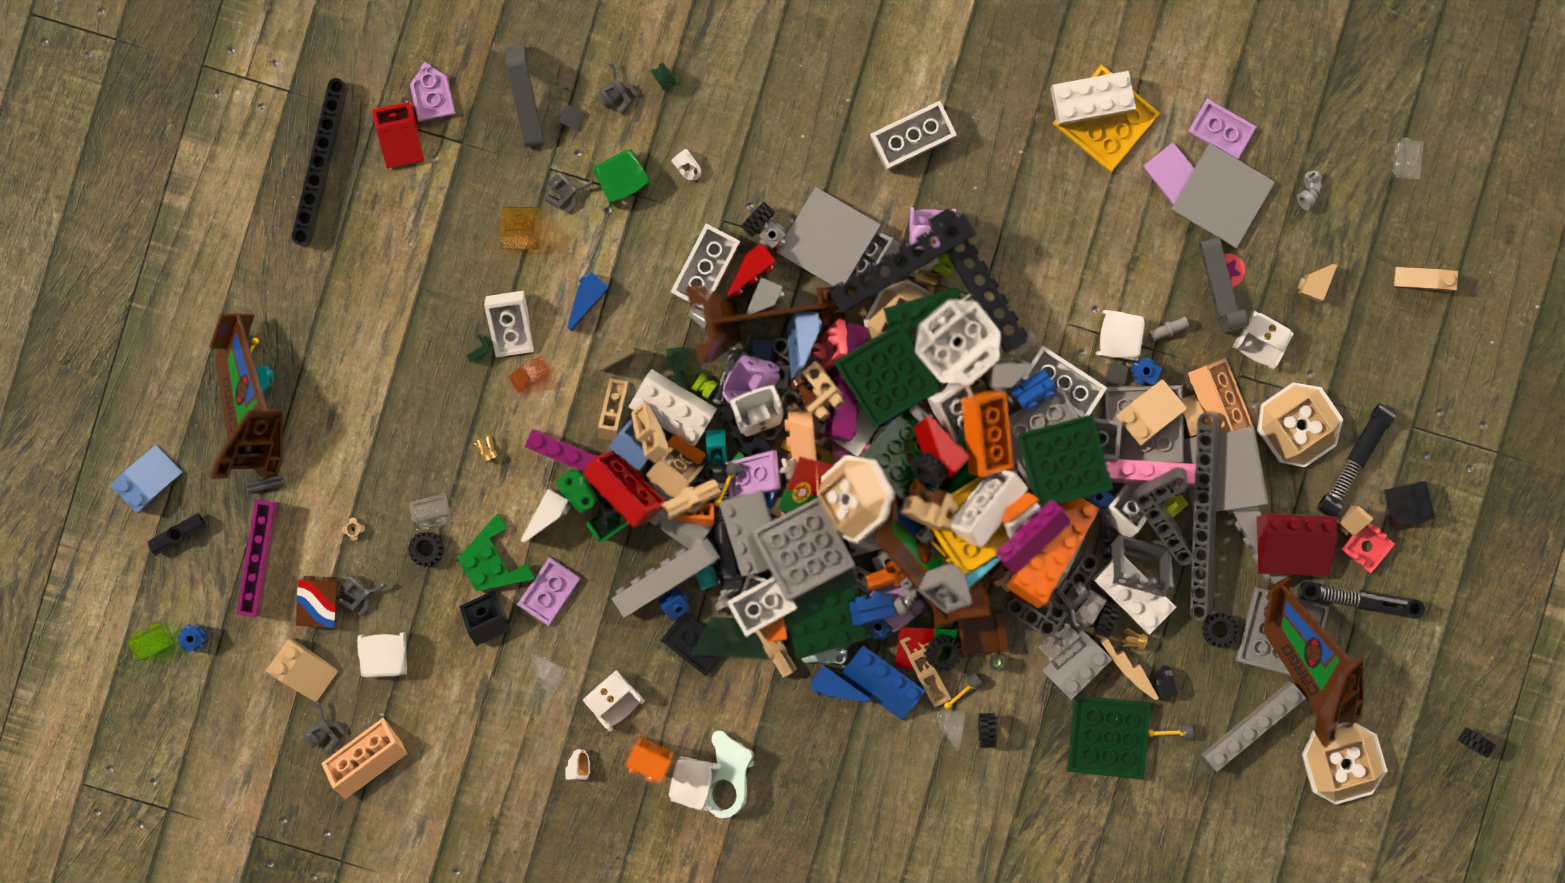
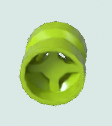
(941, 269)
(704, 386)

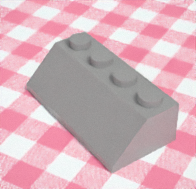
(742, 516)

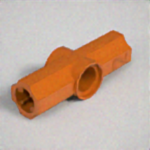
(889, 576)

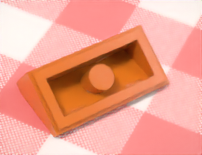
(685, 448)
(1019, 506)
(776, 630)

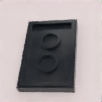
(682, 639)

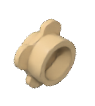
(348, 529)

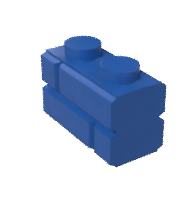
(1034, 391)
(872, 609)

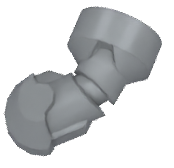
(1308, 198)
(903, 604)
(722, 605)

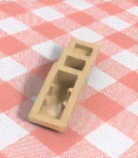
(1133, 673)
(927, 675)

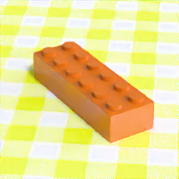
(1043, 572)

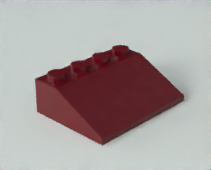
(1296, 544)

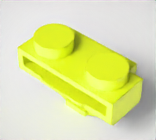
(1175, 504)

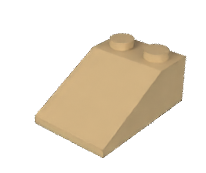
(1151, 412)
(674, 472)
(302, 670)

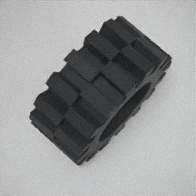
(757, 219)
(929, 470)
(437, 549)
(1106, 620)
(1231, 633)
(949, 659)
(987, 730)
(1476, 742)

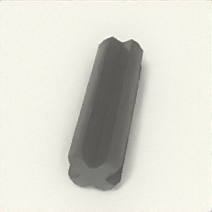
(265, 484)

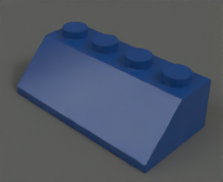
(882, 682)

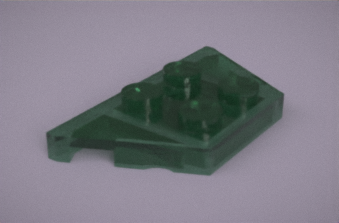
(726, 639)

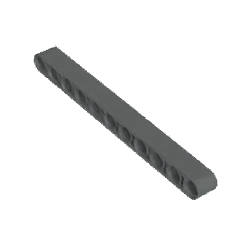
(1209, 507)

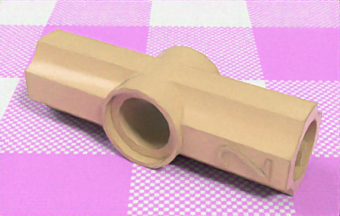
(691, 499)
(778, 653)

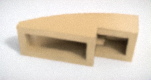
(649, 433)

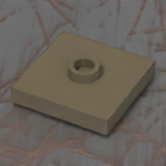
(616, 358)

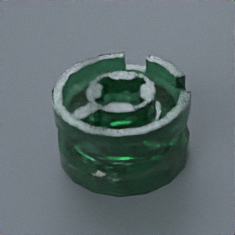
(663, 77)

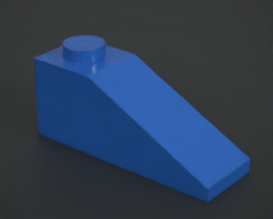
(587, 295)
(833, 685)

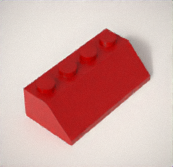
(624, 488)

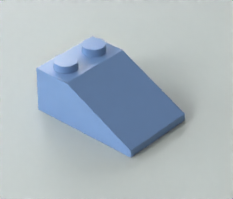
(801, 336)
(629, 447)
(146, 479)

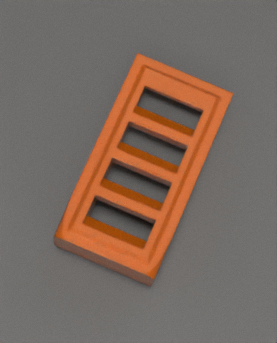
(699, 519)

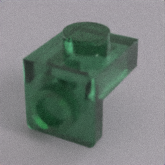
(479, 354)
(677, 360)

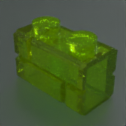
(151, 641)

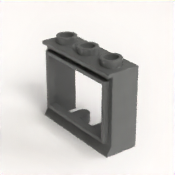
(1144, 551)

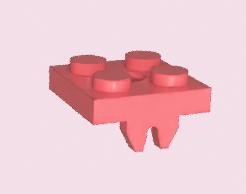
(829, 340)
(1380, 547)

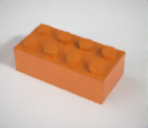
(987, 433)
(649, 760)

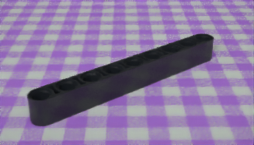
(318, 152)

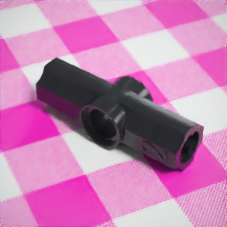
(166, 539)

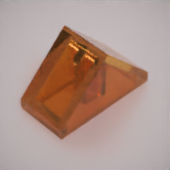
(529, 373)

